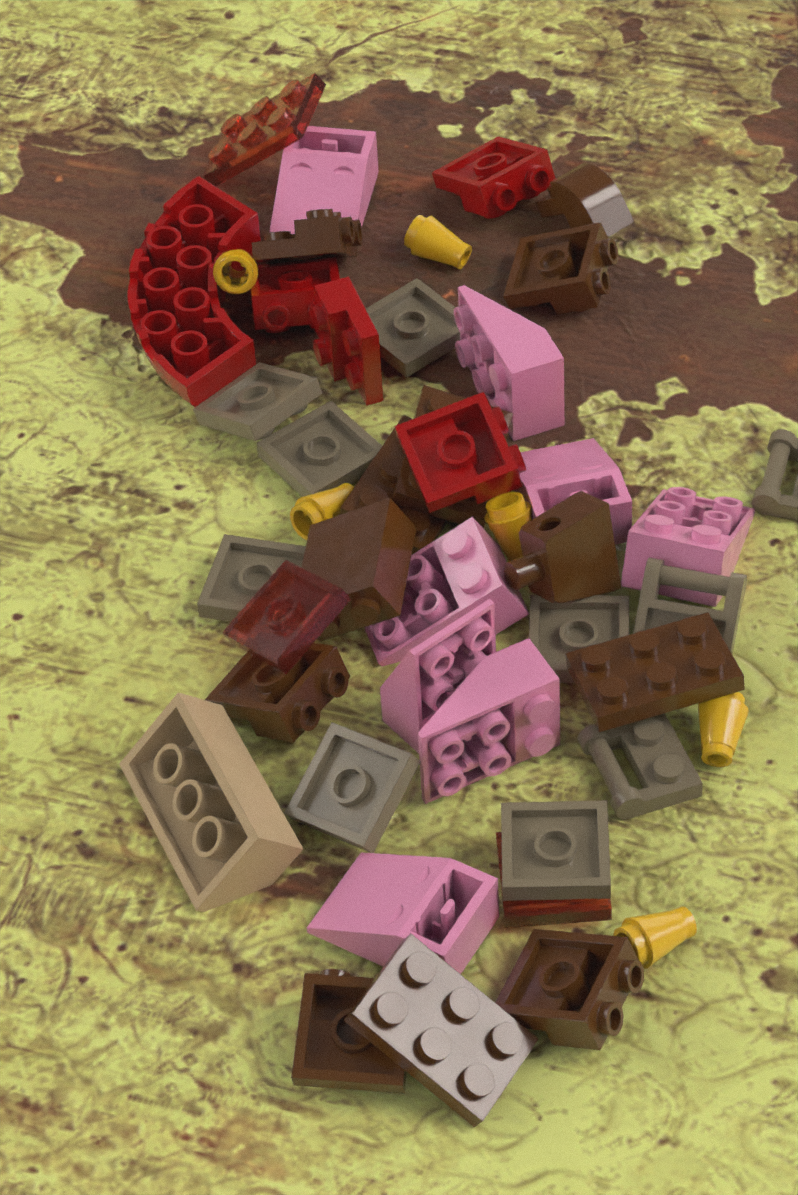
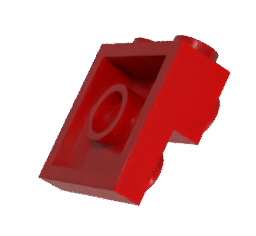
(496, 176)
(286, 292)
(347, 338)
(461, 453)

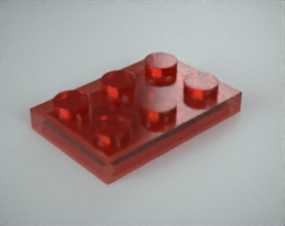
(264, 129)

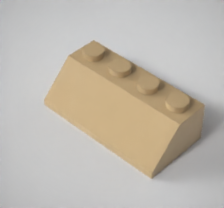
(209, 804)

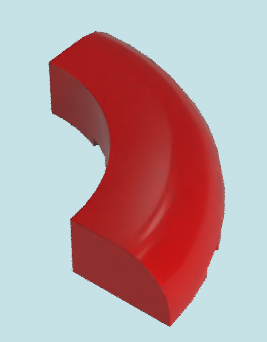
(175, 294)

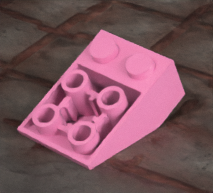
(326, 172)
(511, 363)
(574, 467)
(687, 535)
(444, 585)
(435, 671)
(491, 721)
(397, 895)

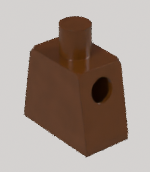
(567, 552)

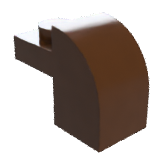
(586, 198)

